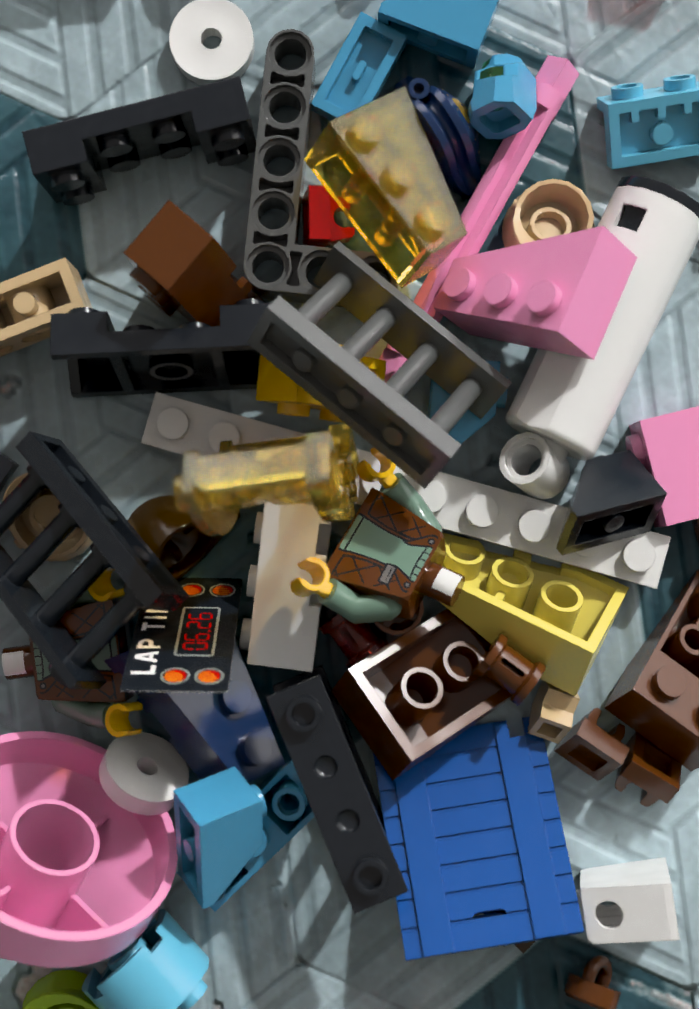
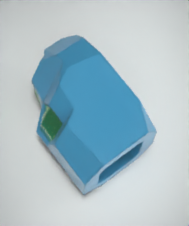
(502, 97)

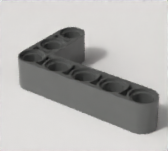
(285, 192)

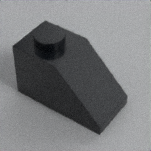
(610, 503)

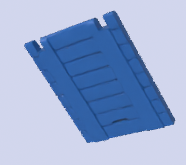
(477, 837)

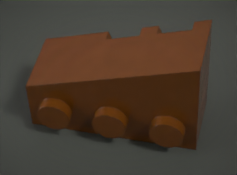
(185, 268)

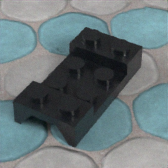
(72, 153)
(157, 359)

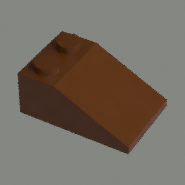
(419, 692)

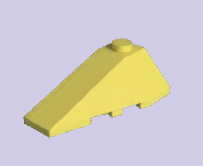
(540, 608)

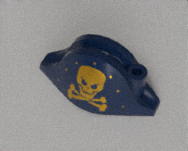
(449, 134)

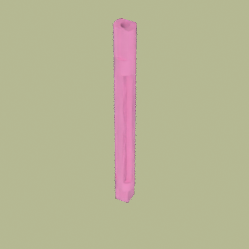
(496, 185)

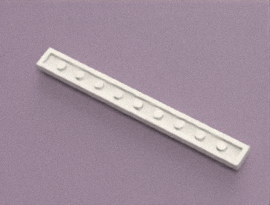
(455, 501)

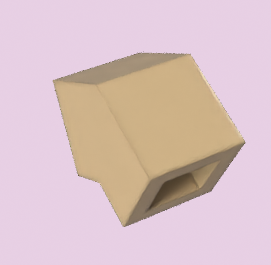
(552, 713)

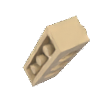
(31, 300)

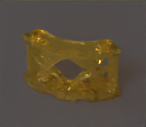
(280, 471)

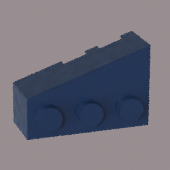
(215, 728)

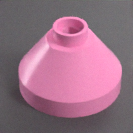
(72, 862)

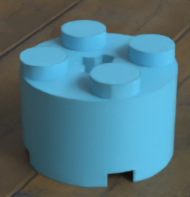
(153, 972)

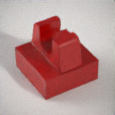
(318, 219)

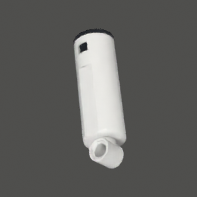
(572, 399)

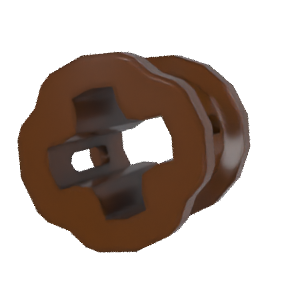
(509, 669)

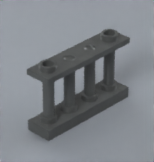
(356, 393)

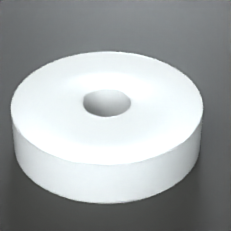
(206, 19)
(134, 790)

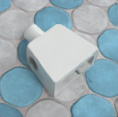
(641, 898)

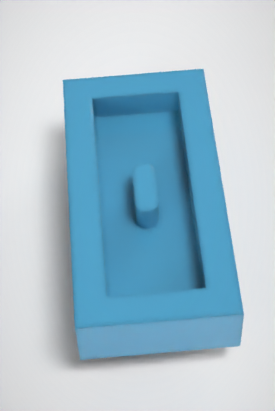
(359, 68)

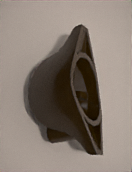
(172, 534)

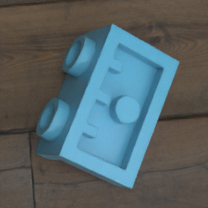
(651, 122)

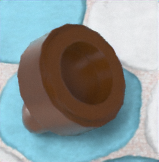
(593, 993)

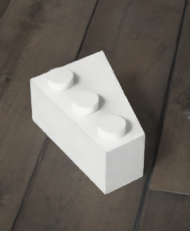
(283, 624)

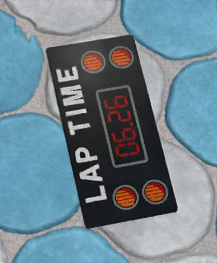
(186, 646)

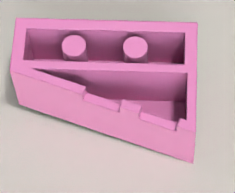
(540, 292)

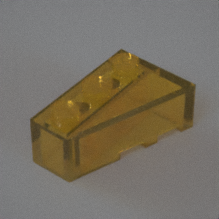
(389, 185)

